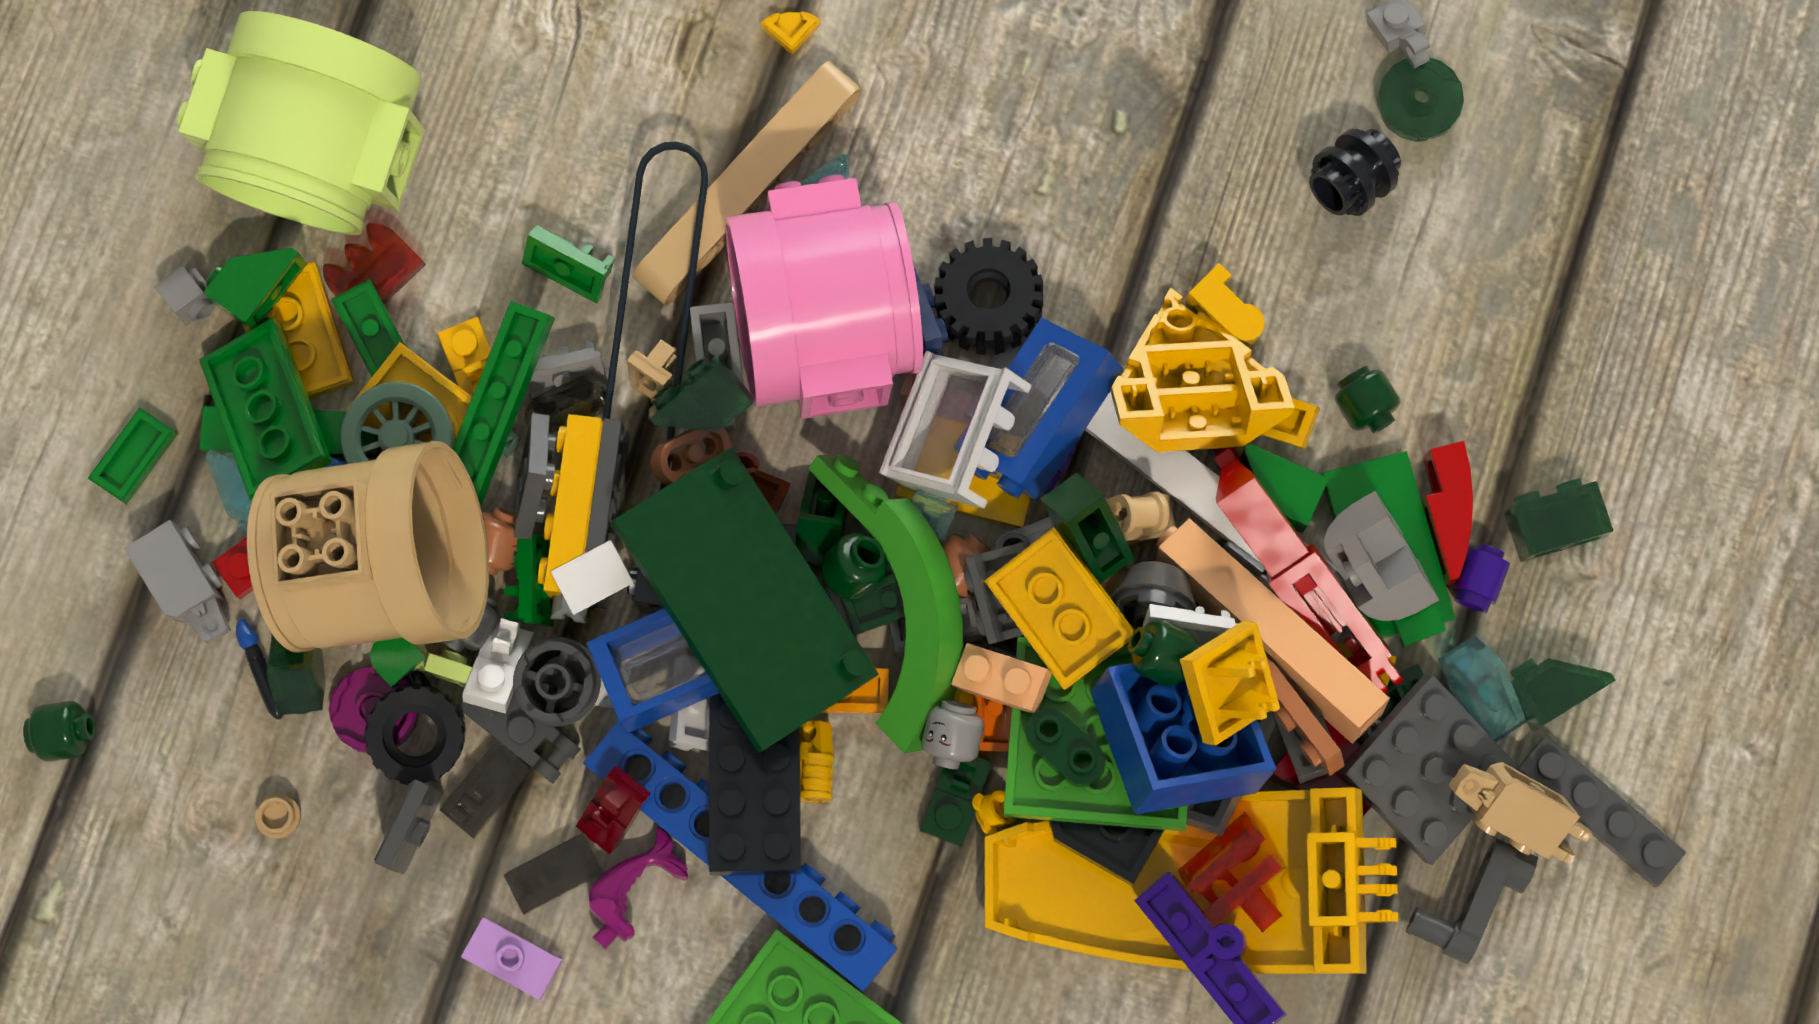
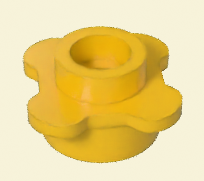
(990, 811)

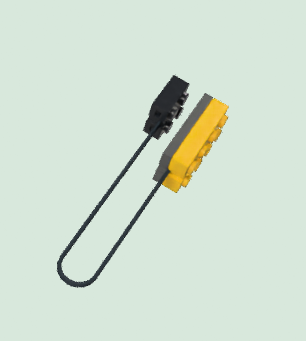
(596, 448)

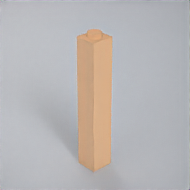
(1299, 652)

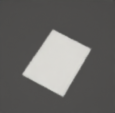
(592, 577)

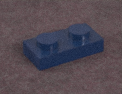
(933, 329)

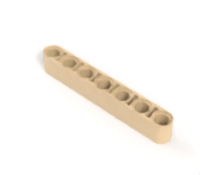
(747, 180)

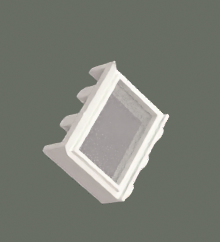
(947, 427)

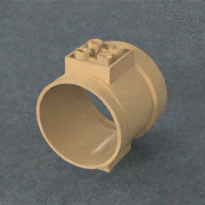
(370, 551)

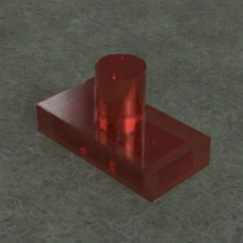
(1250, 897)

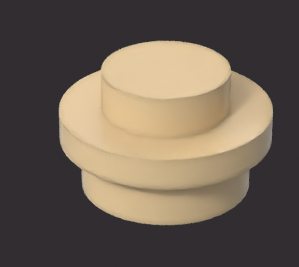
(278, 816)

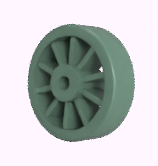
(395, 431)

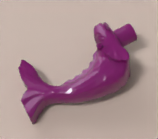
(609, 891)

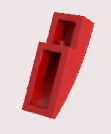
(1450, 506)

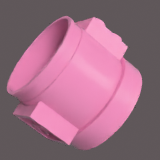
(824, 298)

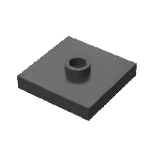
(408, 827)

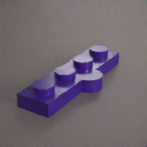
(1209, 953)

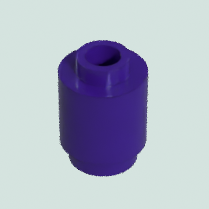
(1481, 578)

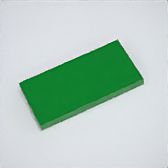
(264, 406)
(1398, 490)

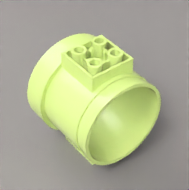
(303, 122)

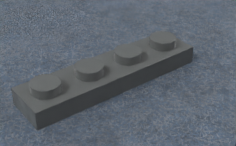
(1604, 812)

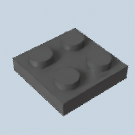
(534, 476)

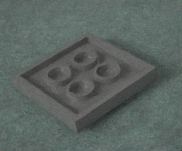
(1412, 761)

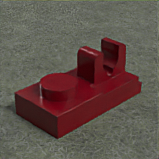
(613, 809)

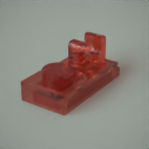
(1212, 863)

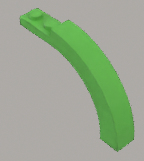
(927, 594)

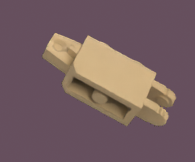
(1520, 809)

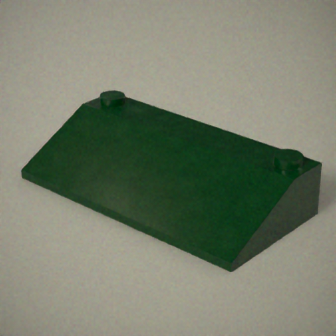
(744, 599)

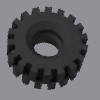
(989, 326)

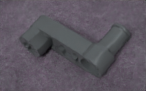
(1459, 940)

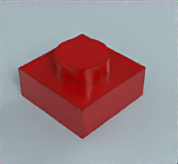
(235, 569)

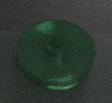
(1418, 119)

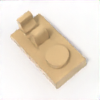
(651, 373)

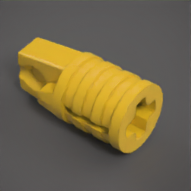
(816, 762)

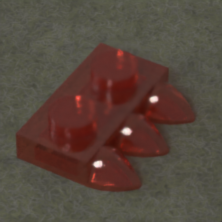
(388, 265)

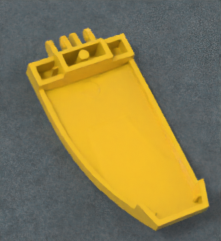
(1068, 903)

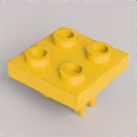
(1229, 682)

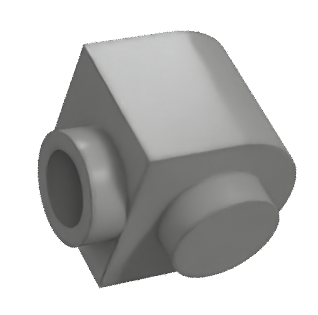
(185, 295)

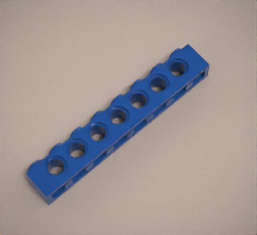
(857, 966)

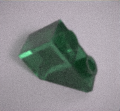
(704, 400)

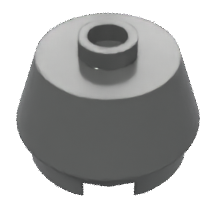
(1151, 584)
(556, 681)

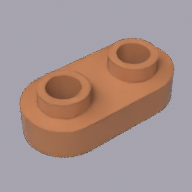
(687, 453)

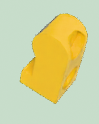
(1225, 308)

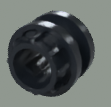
(1355, 172)

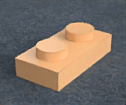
(1001, 678)

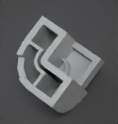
(1377, 562)

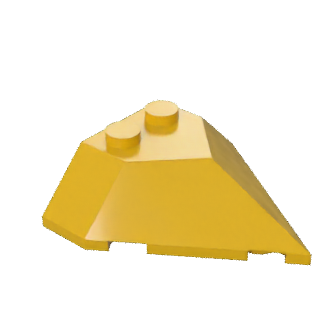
(1196, 385)

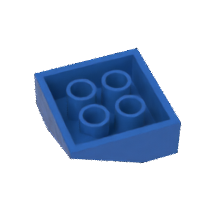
(1162, 749)

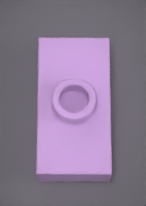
(511, 958)

